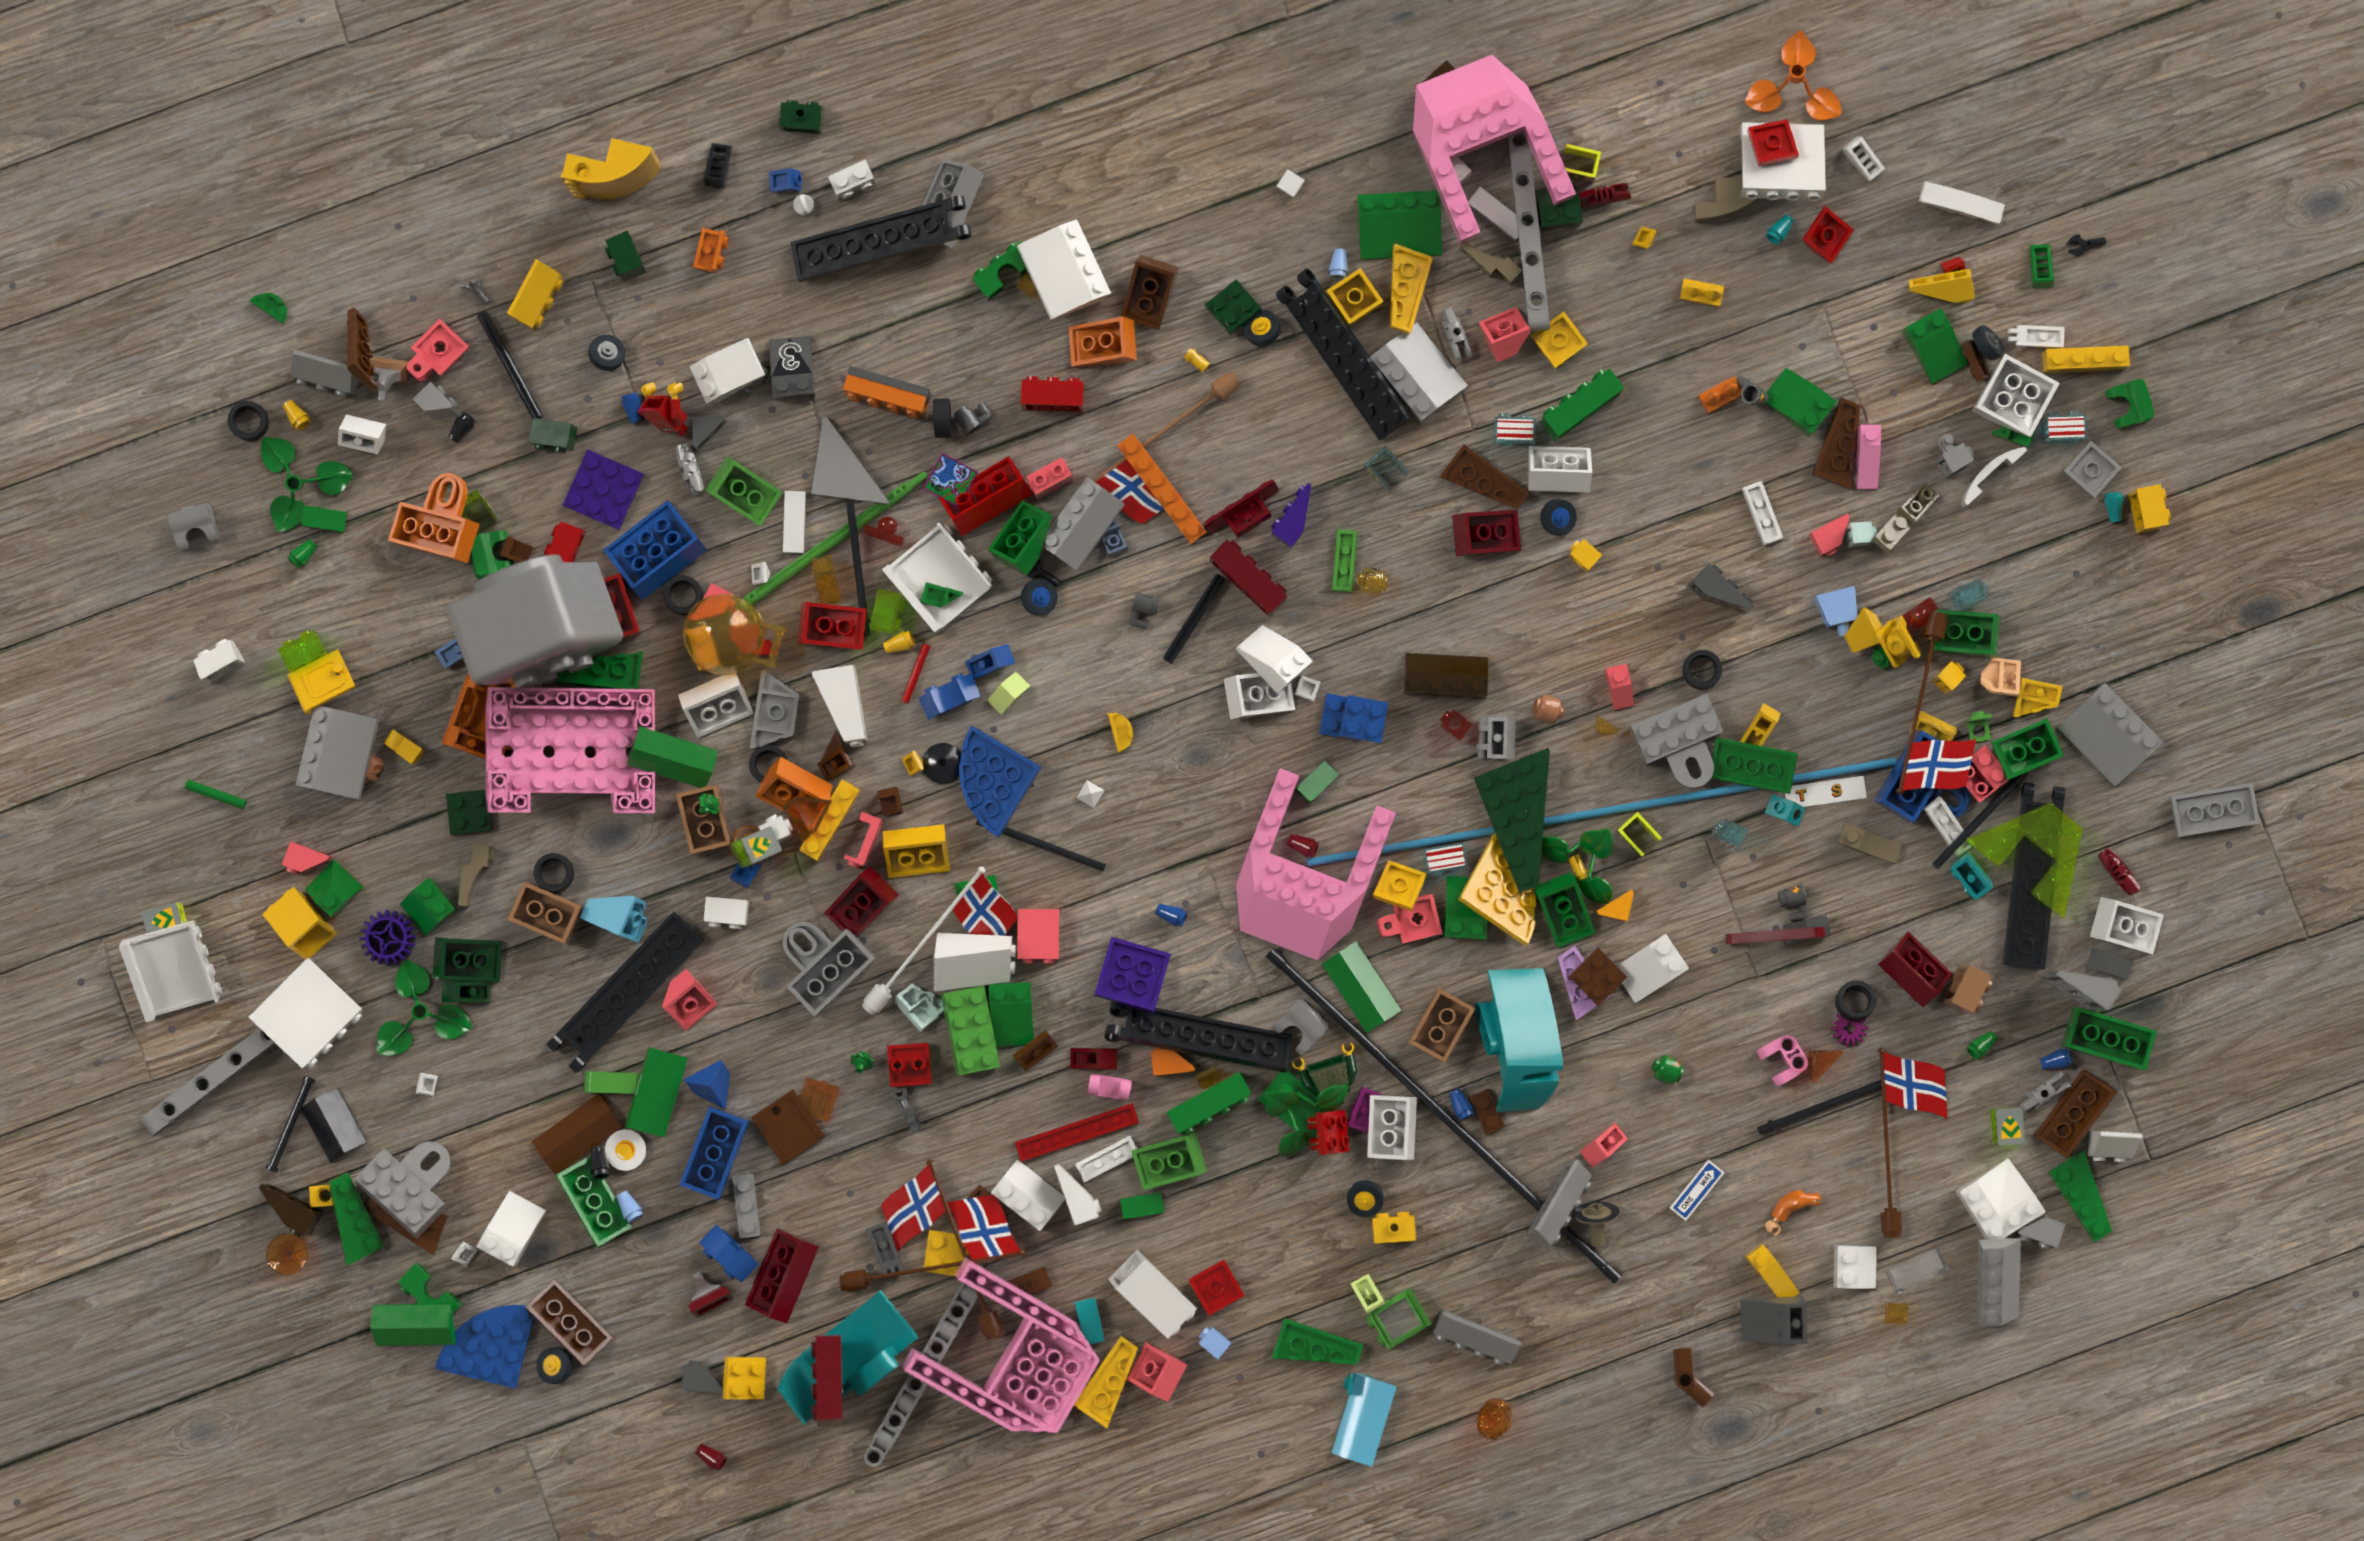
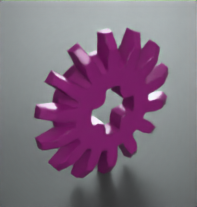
(1844, 1034)

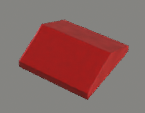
(1827, 235)

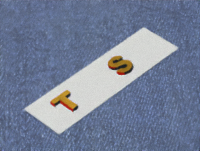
(1828, 791)

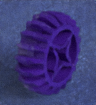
(386, 946)

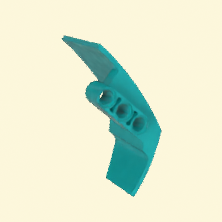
(1524, 1036)
(868, 1349)

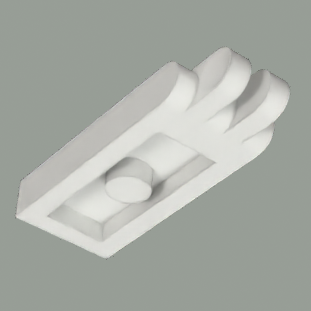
(2037, 336)

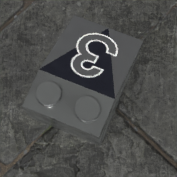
(792, 368)

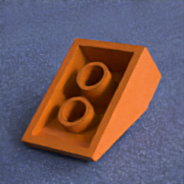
(1103, 342)

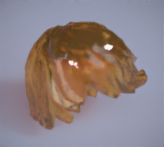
(1494, 1418)

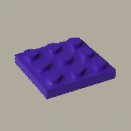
(603, 490)
(1132, 974)

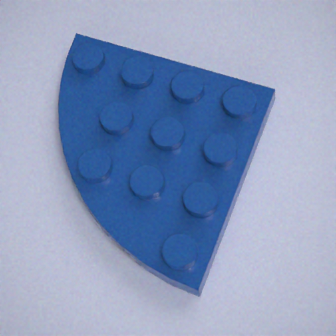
(993, 779)
(490, 1346)

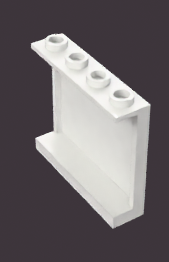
(1787, 179)
(942, 563)
(170, 969)
(306, 1014)

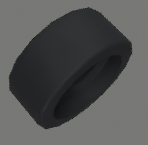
(232, 418)
(942, 418)
(671, 585)
(1702, 654)
(756, 755)
(538, 872)
(1843, 1010)

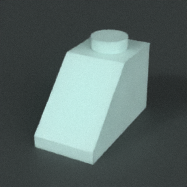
(1860, 534)

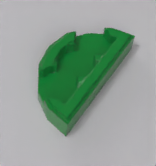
(271, 305)

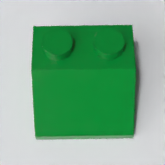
(428, 906)

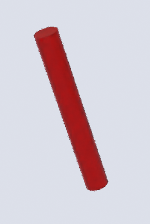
(915, 673)

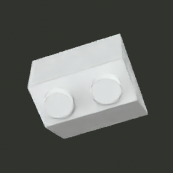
(218, 661)
(1854, 1266)

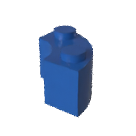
(951, 695)
(728, 1253)

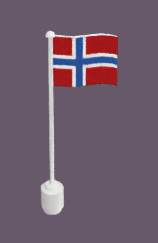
(979, 911)

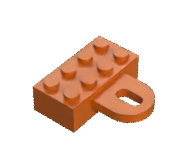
(437, 525)

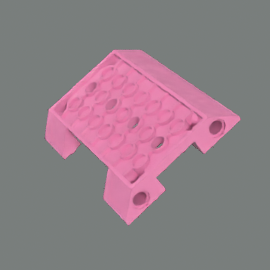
(568, 723)

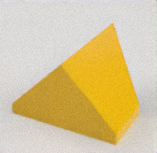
(1863, 631)

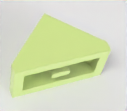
(1008, 692)
(1367, 1293)

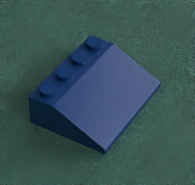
(655, 550)

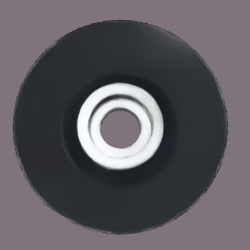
(940, 774)

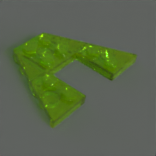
(2053, 834)

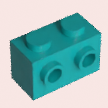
(1971, 875)

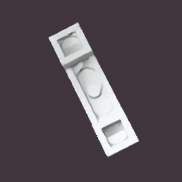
(1973, 490)

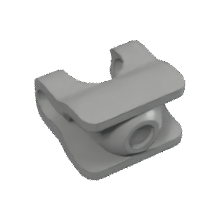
(193, 517)
(1307, 1020)

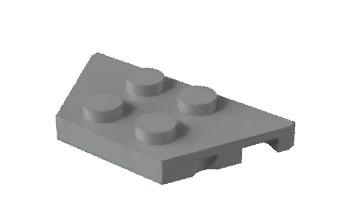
(774, 712)

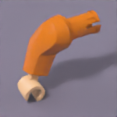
(1787, 1204)

